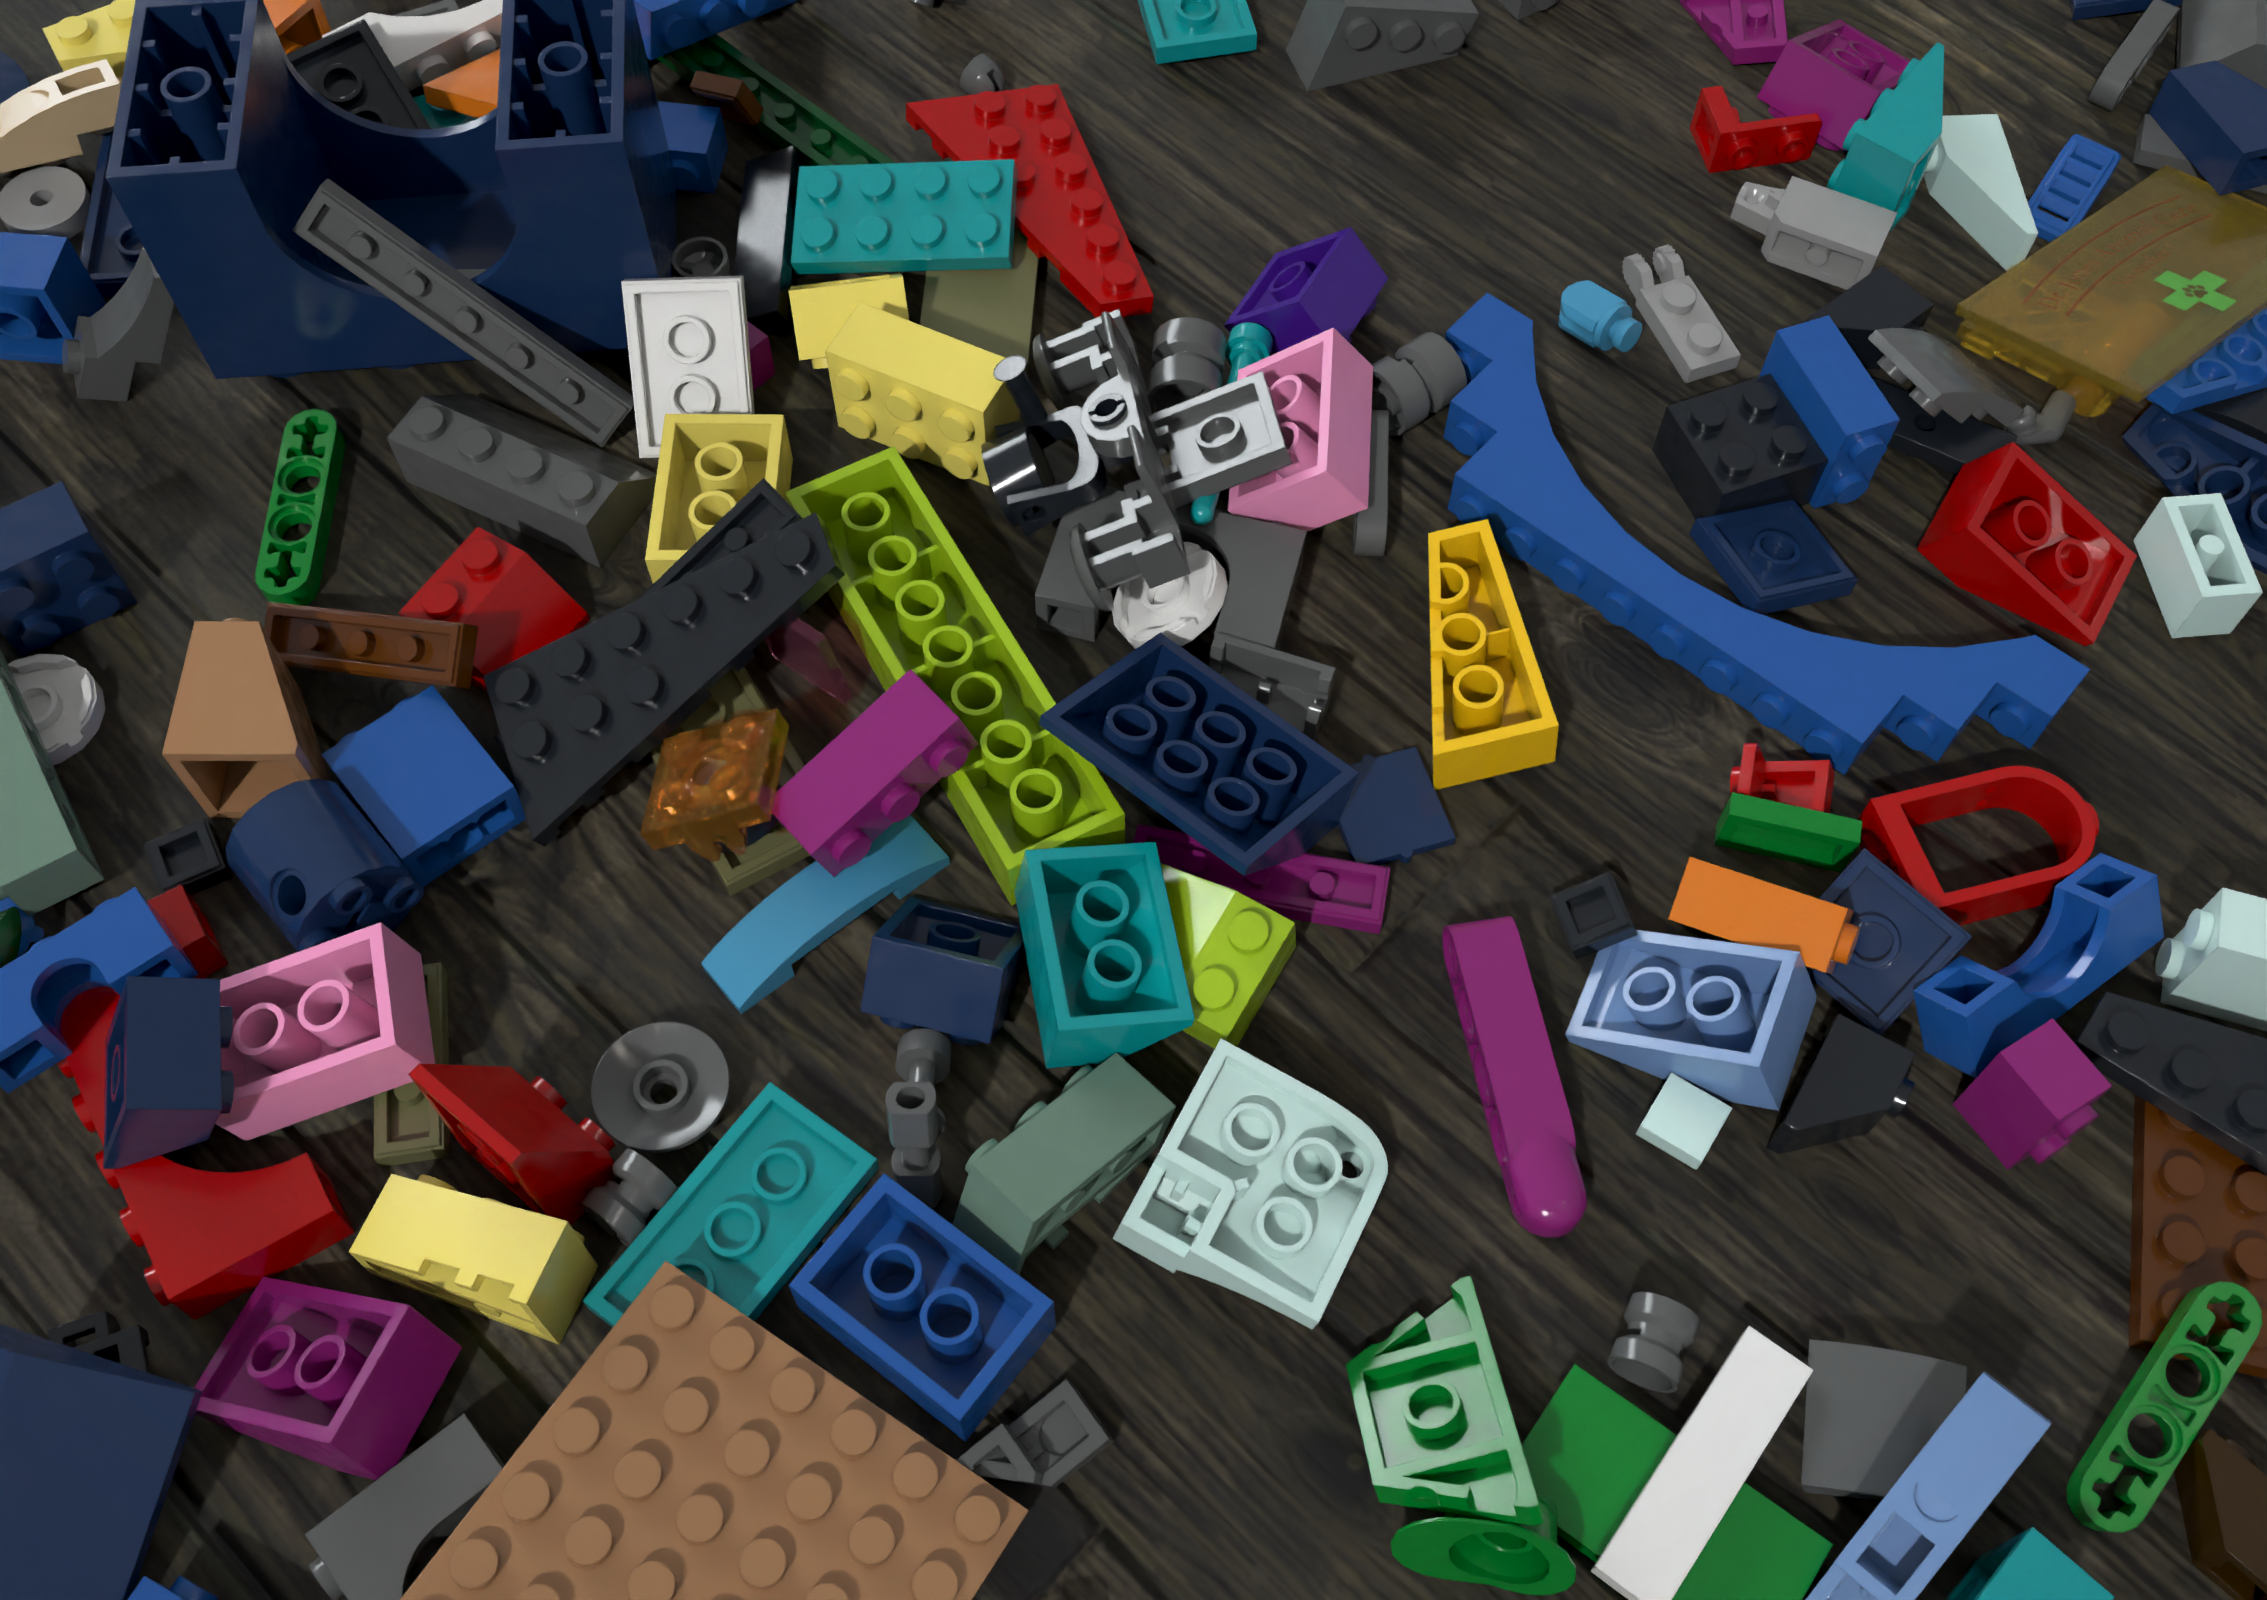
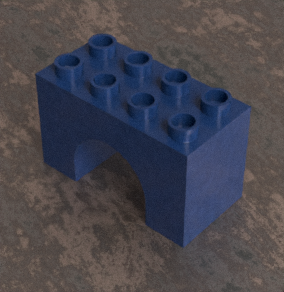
(544, 192)

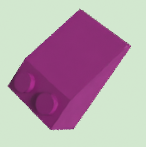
(1834, 75)
(327, 1375)

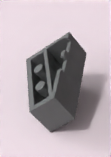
(1372, 37)

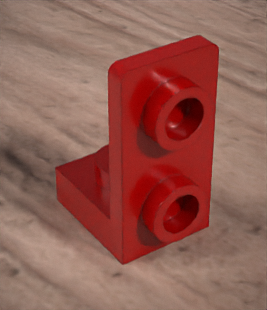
(1736, 145)

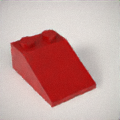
(2027, 545)
(520, 1134)

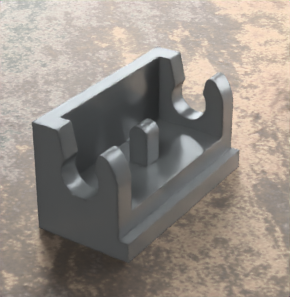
(1282, 682)

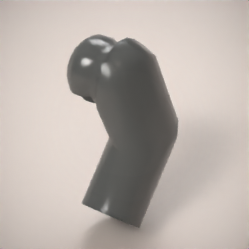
(2047, 425)

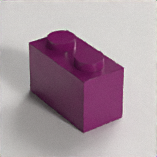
(2033, 1097)

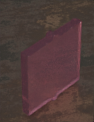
(810, 656)

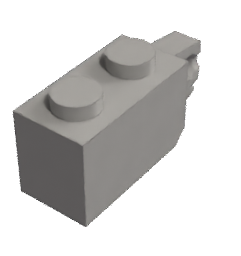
(1815, 229)

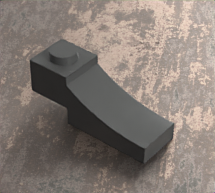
(119, 335)

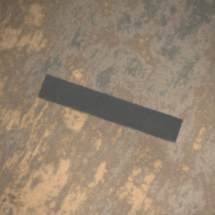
(462, 312)

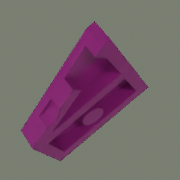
(1742, 28)

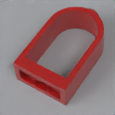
(2025, 789)

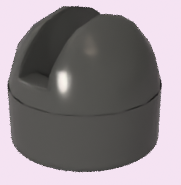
(982, 75)

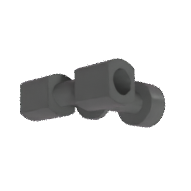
(914, 1116)

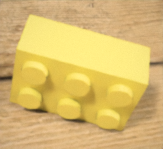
(917, 391)
(706, 471)

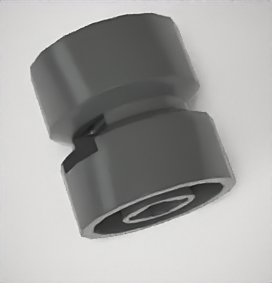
(1185, 361)
(1417, 381)

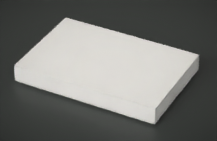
(686, 350)

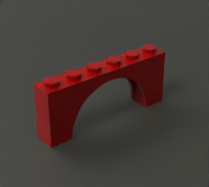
(201, 1228)

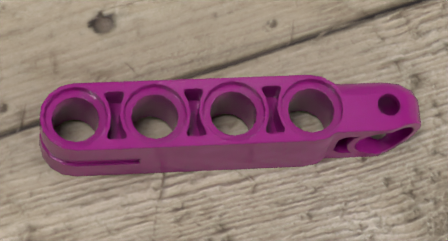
(1516, 1074)

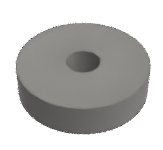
(45, 202)

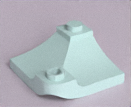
(1258, 1188)

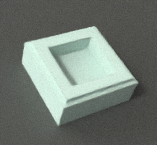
(1684, 1121)

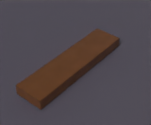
(373, 644)

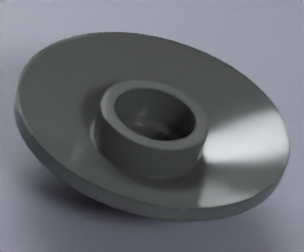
(656, 1059)

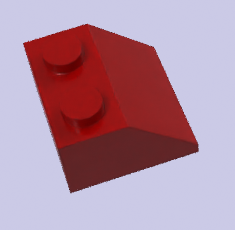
(503, 595)

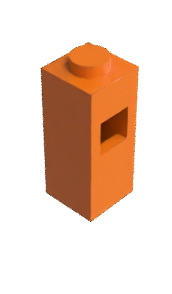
(1764, 915)

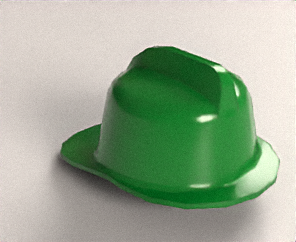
(1488, 1552)

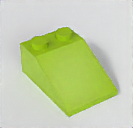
(1228, 953)

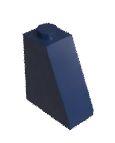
(2216, 124)

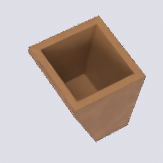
(238, 720)

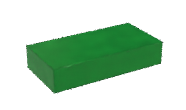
(1788, 832)

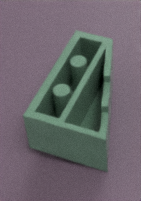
(1060, 1160)

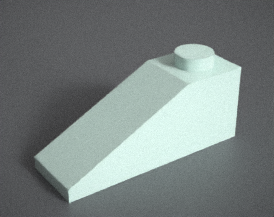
(1980, 186)

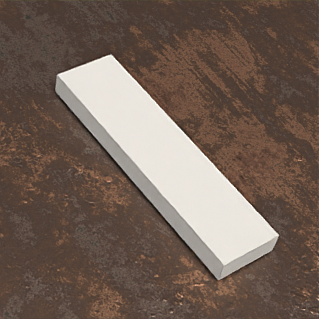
(1702, 1470)

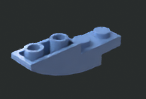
(1936, 1497)

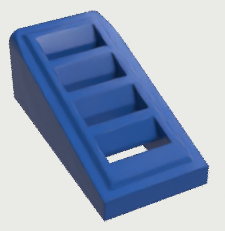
(2072, 185)

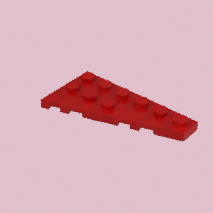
(1058, 187)

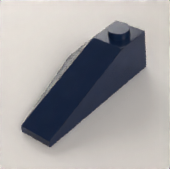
(2207, 457)

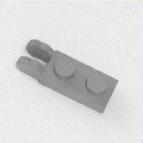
(1679, 316)

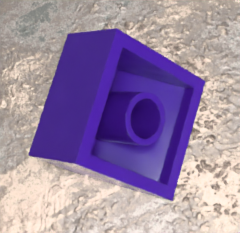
(1313, 290)

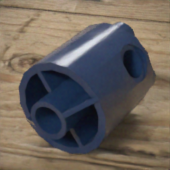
(319, 865)

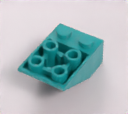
(1897, 140)

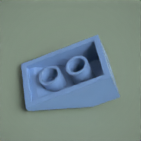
(1699, 1009)

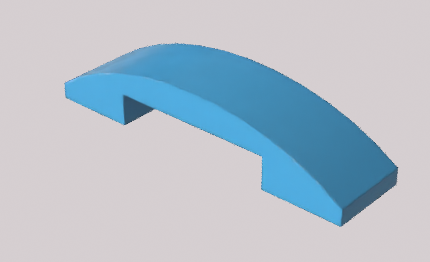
(813, 907)

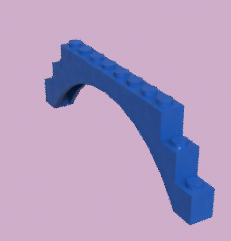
(1805, 684)

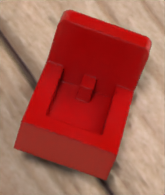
(1789, 782)

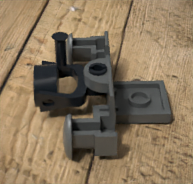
(1210, 439)

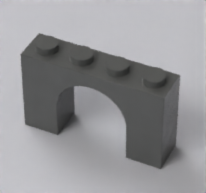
(1258, 560)
(404, 1517)

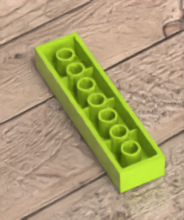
(925, 611)

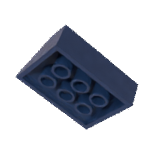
(1205, 756)
(81, 1468)

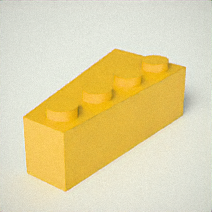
(1485, 679)

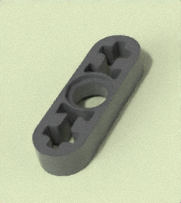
(2133, 54)
(1371, 523)

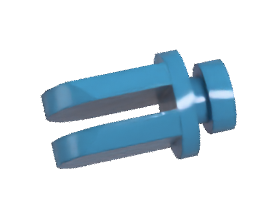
(1598, 317)

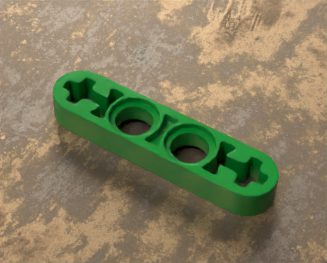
(293, 508)
(2176, 1415)

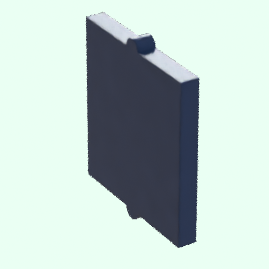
(1393, 810)

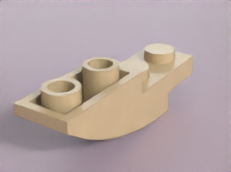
(45, 118)

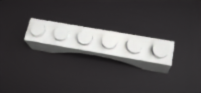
(438, 43)

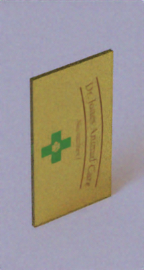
(2136, 284)

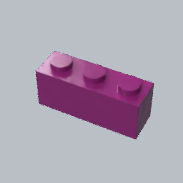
(873, 773)

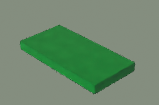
(1595, 1457)

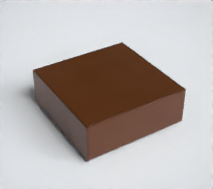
(729, 94)

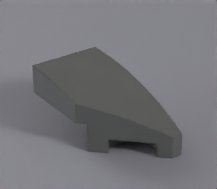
(1043, 1443)

